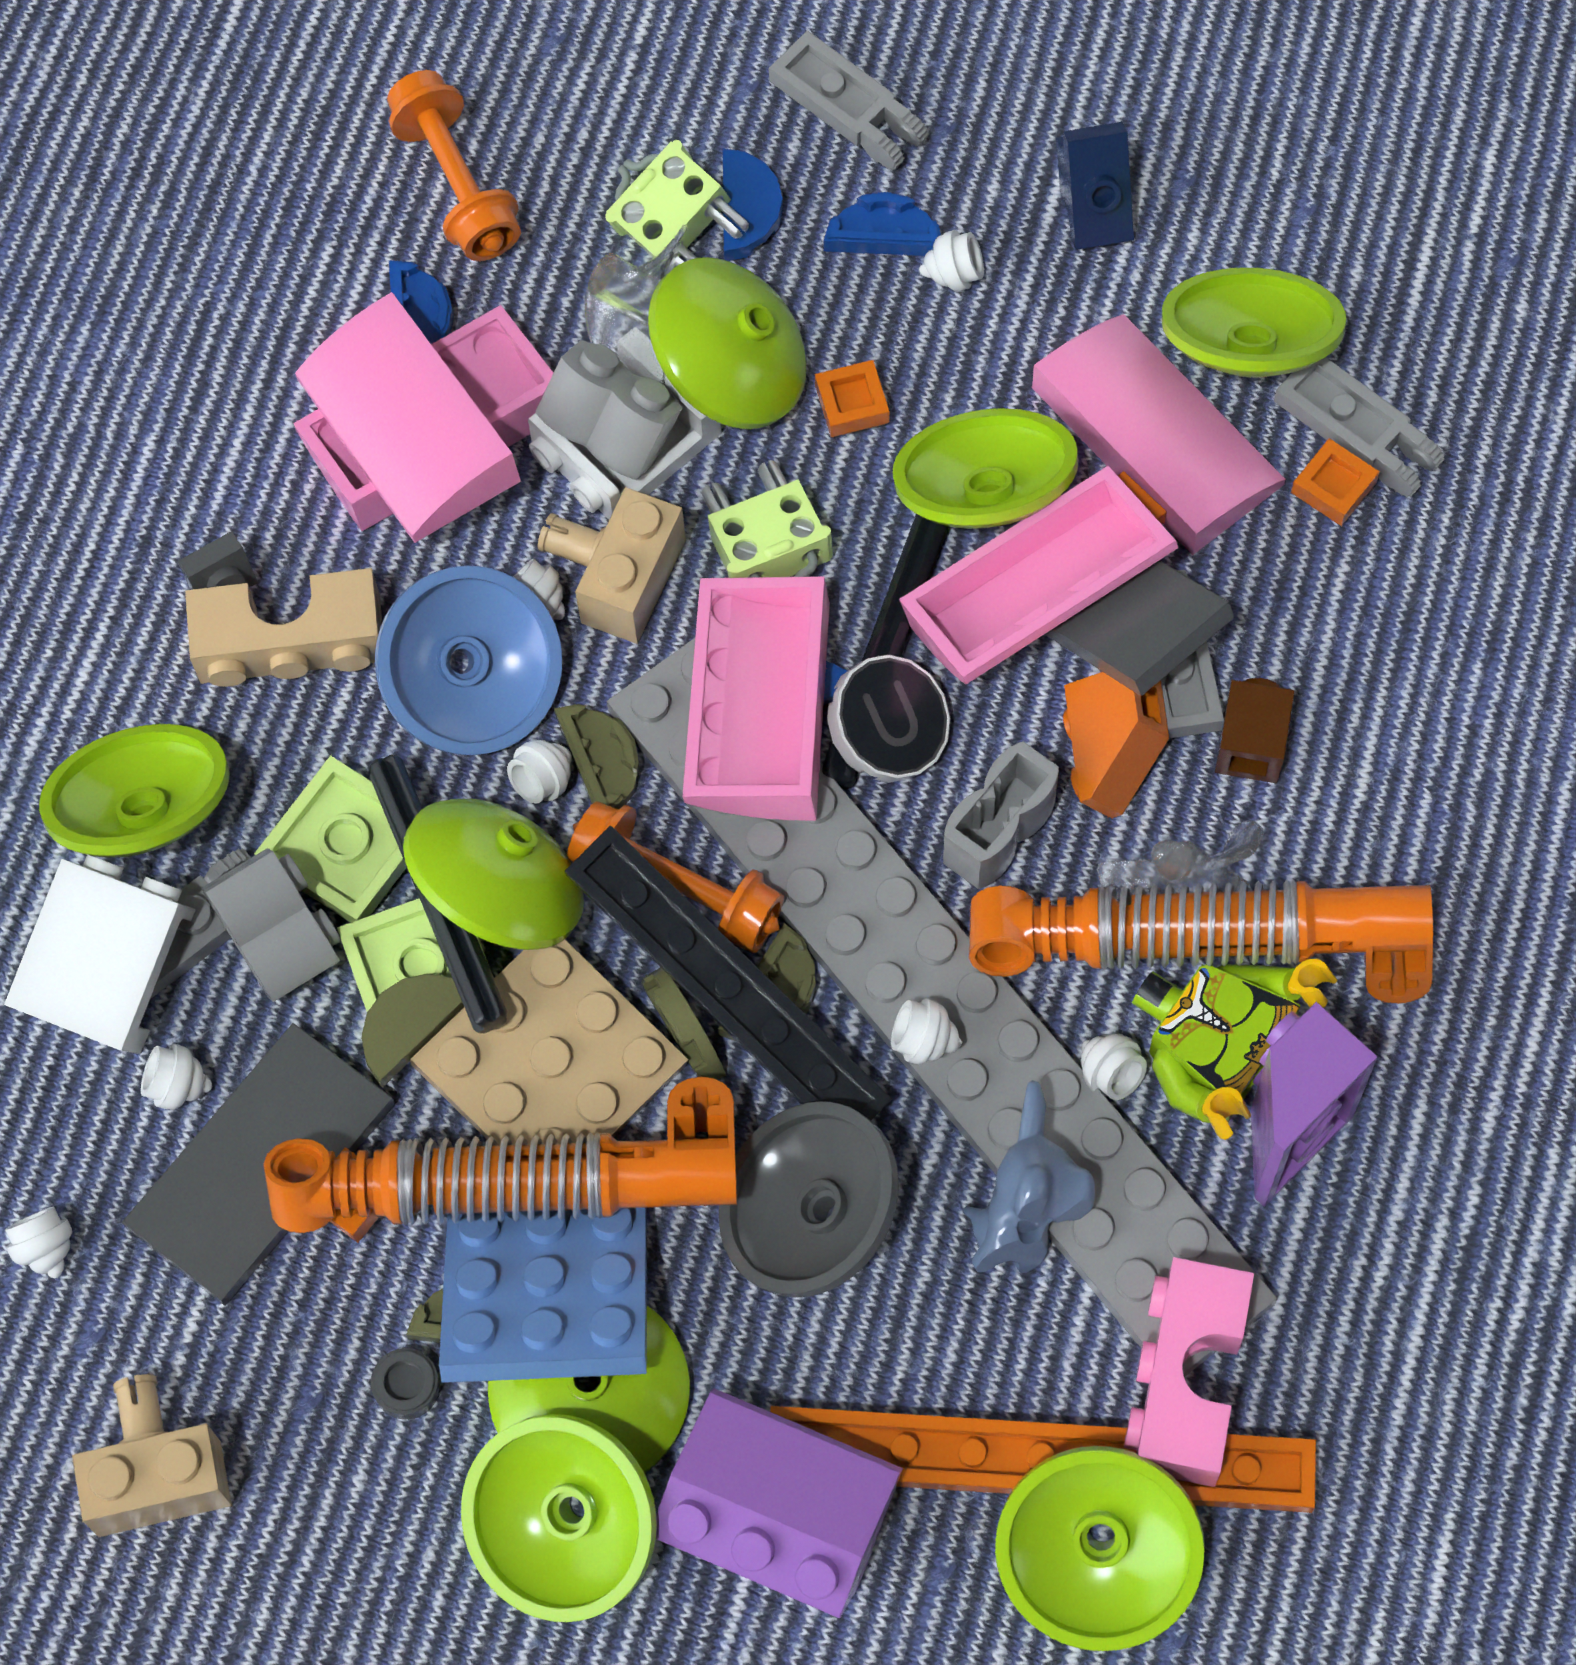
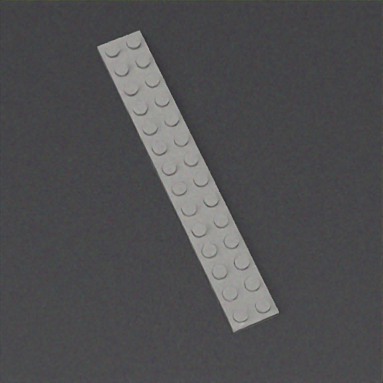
(896, 943)

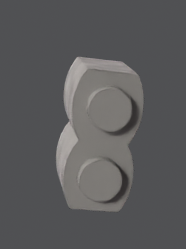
(608, 409)
(1009, 809)
(272, 923)

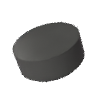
(405, 1383)

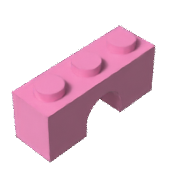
(1198, 1312)

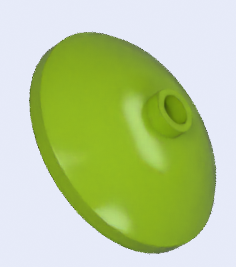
(1253, 321)
(727, 343)
(985, 468)
(134, 790)
(493, 873)
(636, 1409)
(530, 1539)
(1091, 1589)

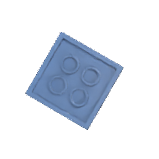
(544, 1297)

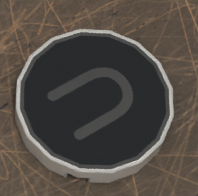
(888, 718)

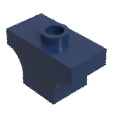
(1096, 184)

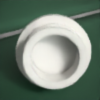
(954, 261)
(545, 584)
(540, 770)
(924, 1032)
(1112, 1065)
(173, 1077)
(40, 1242)

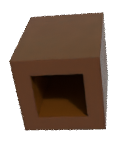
(1254, 730)

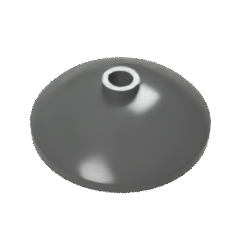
(788, 1183)

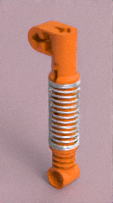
(1296, 923)
(591, 1175)

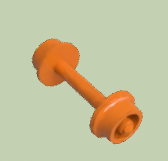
(482, 221)
(747, 913)

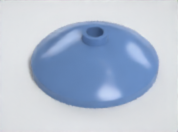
(509, 652)

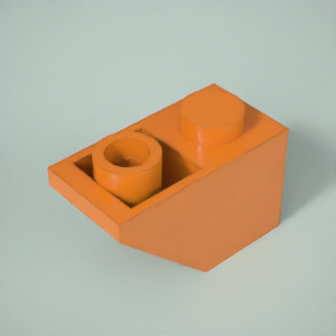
(1112, 739)

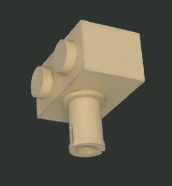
(623, 561)
(150, 1472)

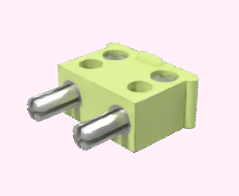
(666, 199)
(769, 532)

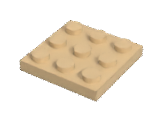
(563, 1061)

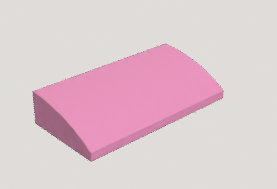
(494, 368)
(406, 419)
(1156, 429)
(1036, 575)
(758, 697)

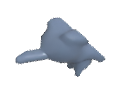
(1031, 1190)

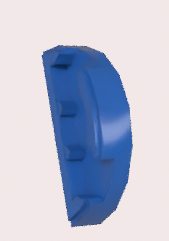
(755, 197)
(882, 226)
(422, 299)

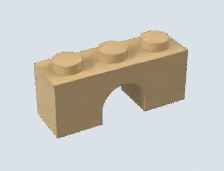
(333, 632)

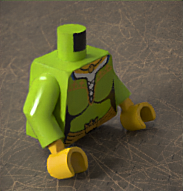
(1219, 1030)

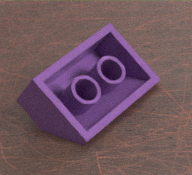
(1303, 1095)
(776, 1502)

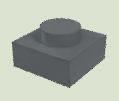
(218, 564)

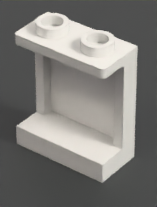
(602, 487)
(98, 953)

